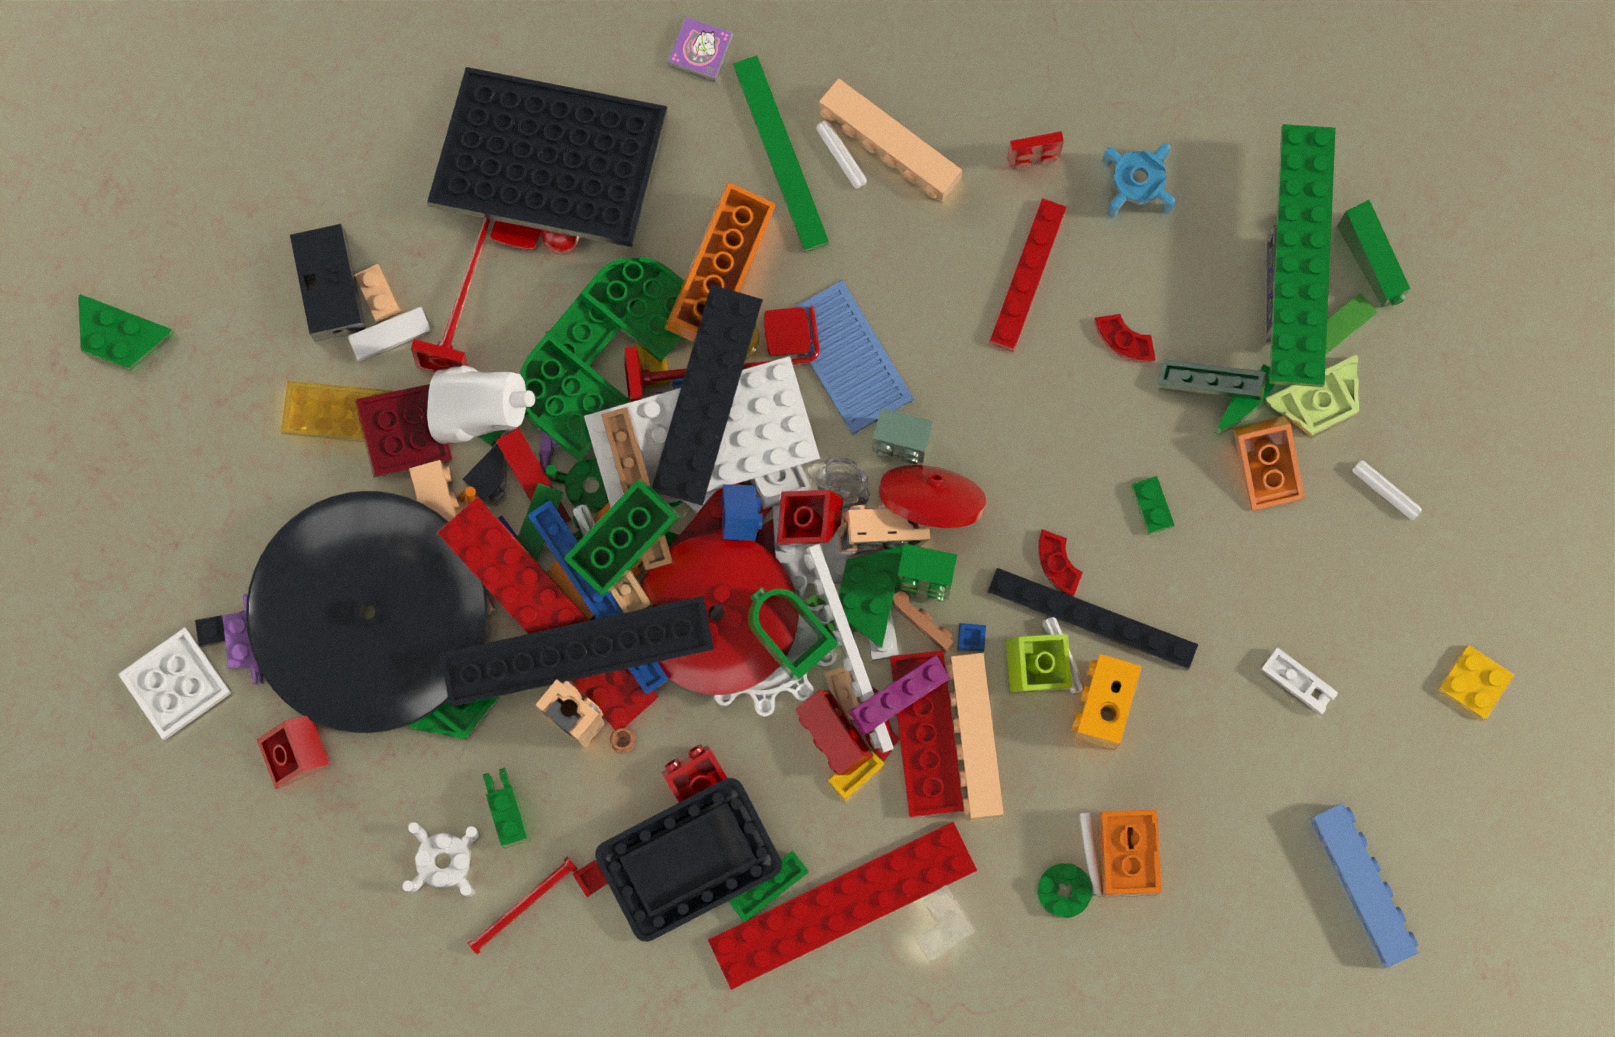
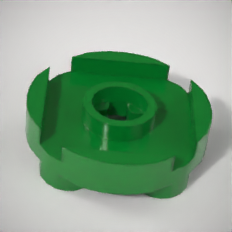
(1060, 905)

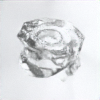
(842, 477)

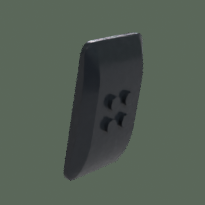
(688, 859)

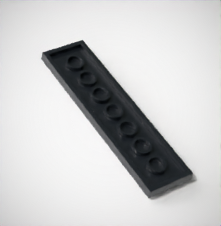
(706, 395)

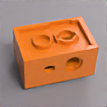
(1129, 853)

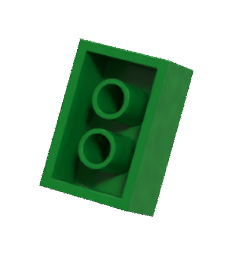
(926, 572)

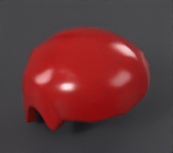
(559, 242)

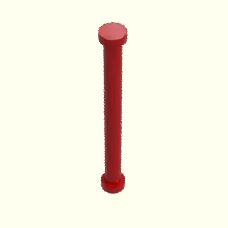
(522, 905)

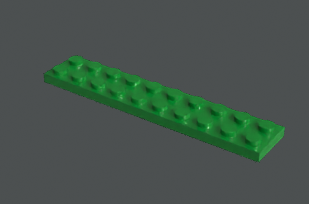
(1302, 256)

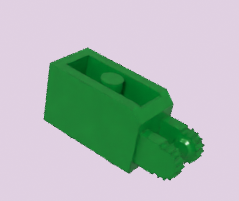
(506, 812)

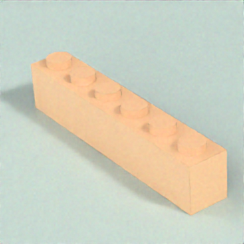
(890, 140)
(976, 737)

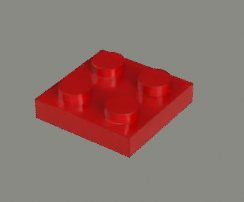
(1035, 149)

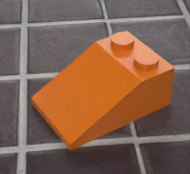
(1269, 462)

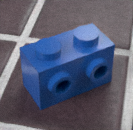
(740, 512)

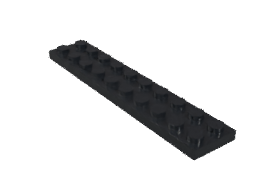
(577, 651)

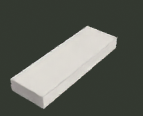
(389, 334)

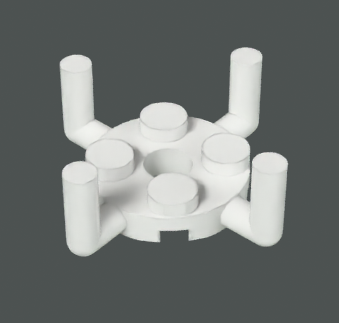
(429, 851)

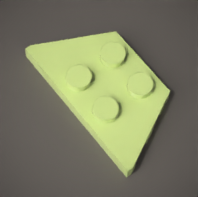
(1321, 407)

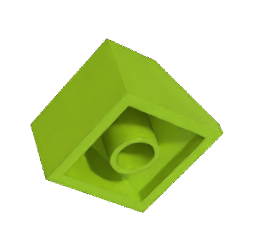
(1038, 663)

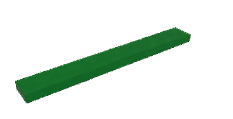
(781, 153)

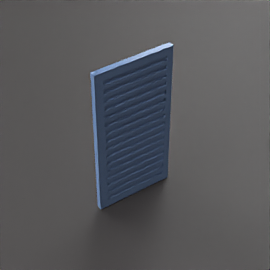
(852, 360)

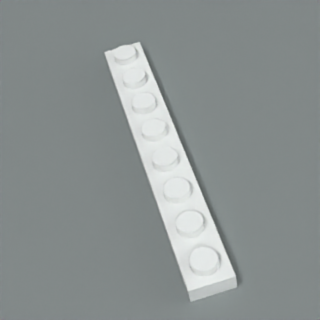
(851, 660)

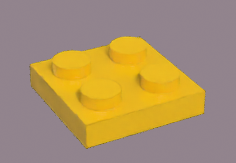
(1476, 682)

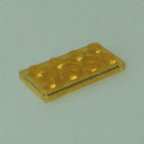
(324, 410)

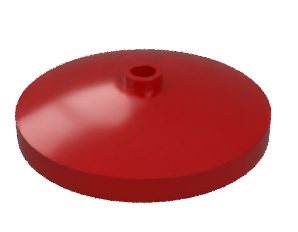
(932, 496)

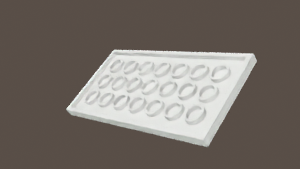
(762, 434)

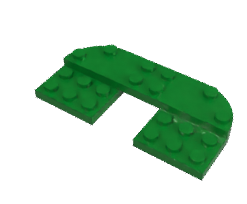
(622, 296)

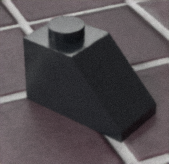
(489, 476)

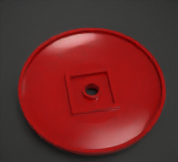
(727, 577)

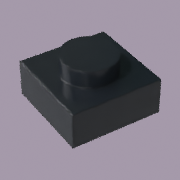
(210, 631)

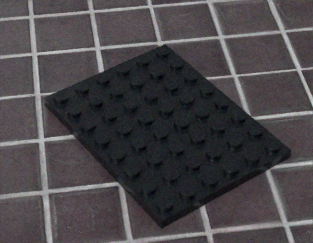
(548, 157)

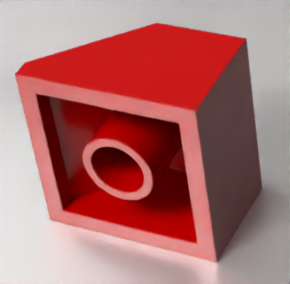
(808, 517)
(292, 751)

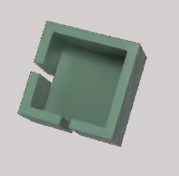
(901, 436)

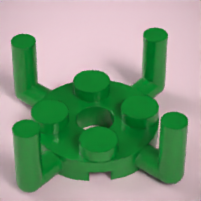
(574, 485)

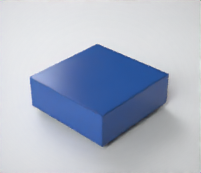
(971, 638)

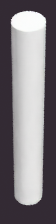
(1090, 851)

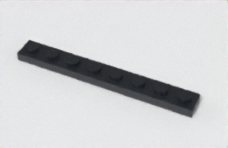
(1092, 619)

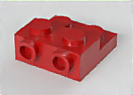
(693, 773)

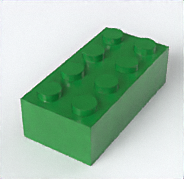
(622, 537)

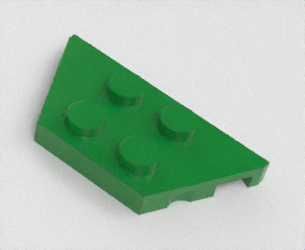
(117, 334)
(869, 592)
(457, 720)

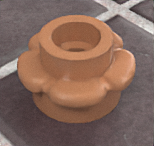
(628, 745)

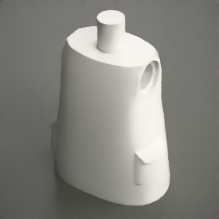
(475, 403)

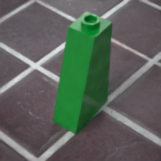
(1374, 253)

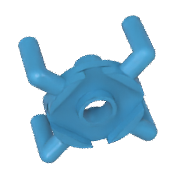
(1132, 190)

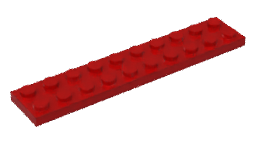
(535, 601)
(842, 905)

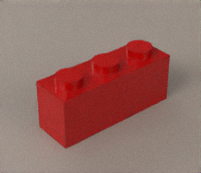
(833, 733)

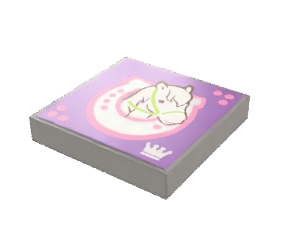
(700, 48)

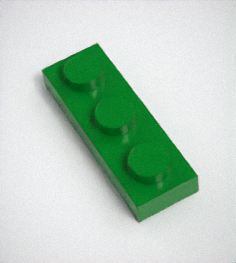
(760, 896)

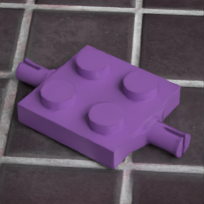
(238, 644)

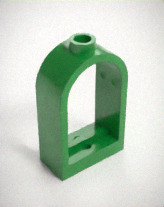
(809, 657)

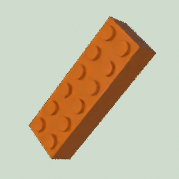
(722, 255)

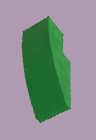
(1242, 408)

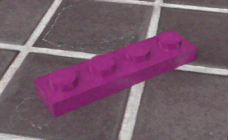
(899, 695)

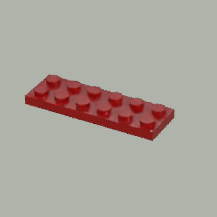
(928, 745)

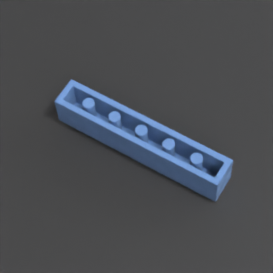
(1364, 886)

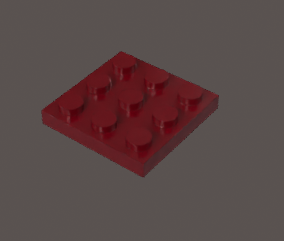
(398, 431)

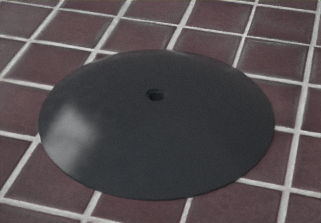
(312, 599)

